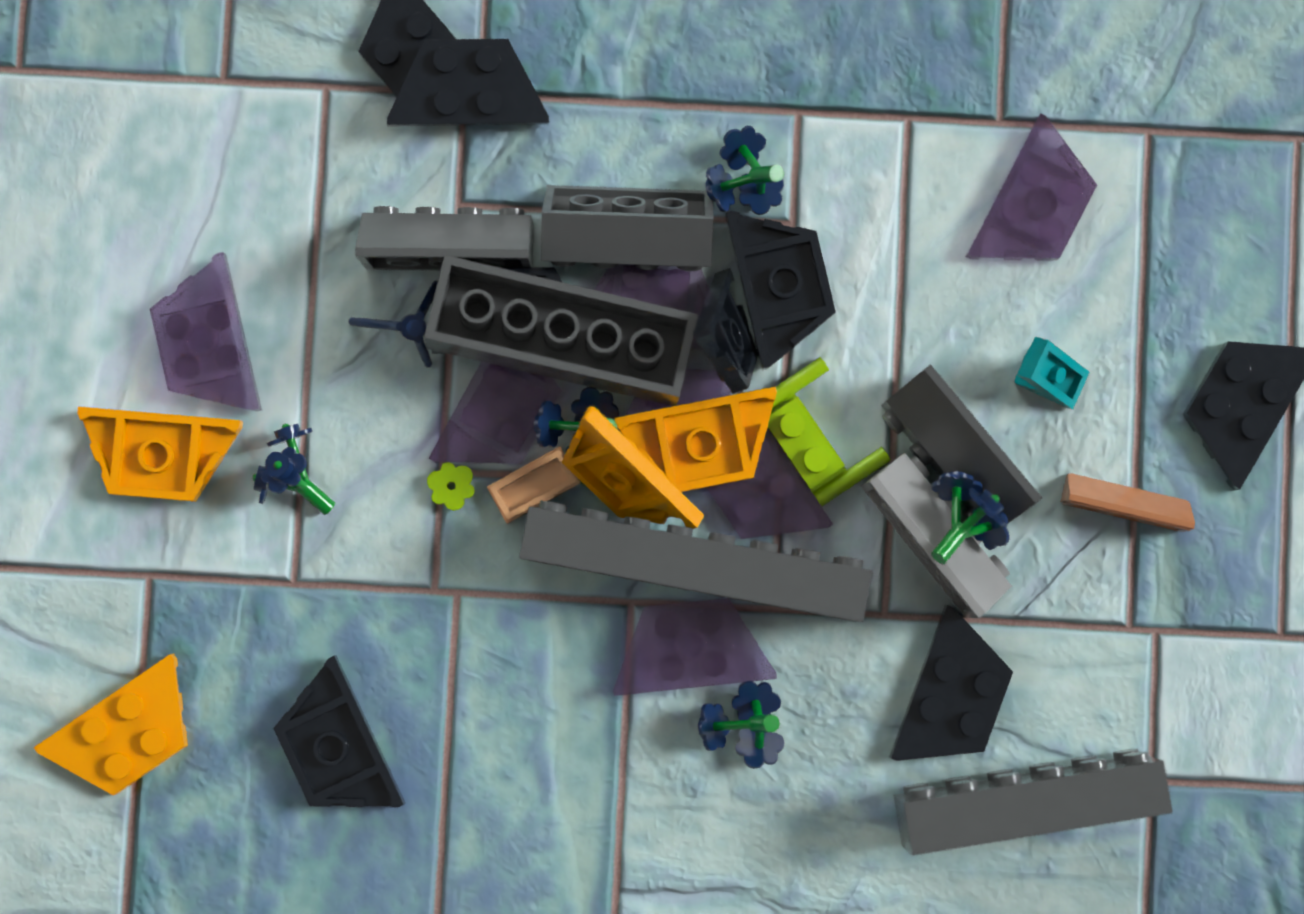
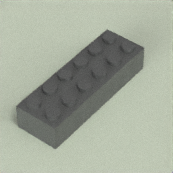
(560, 331)
(1033, 802)

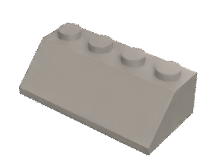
(922, 521)

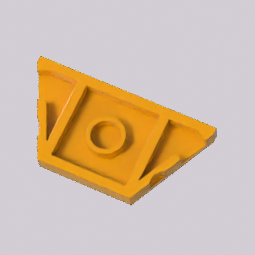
(704, 440)
(157, 451)
(623, 475)
(124, 732)

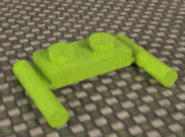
(807, 444)

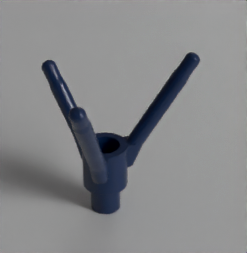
(411, 326)

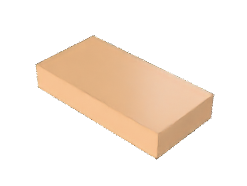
(534, 482)

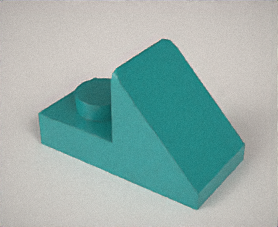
(1051, 373)

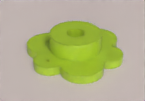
(439, 481)

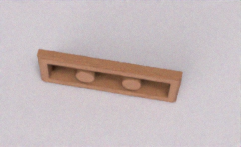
(1127, 503)

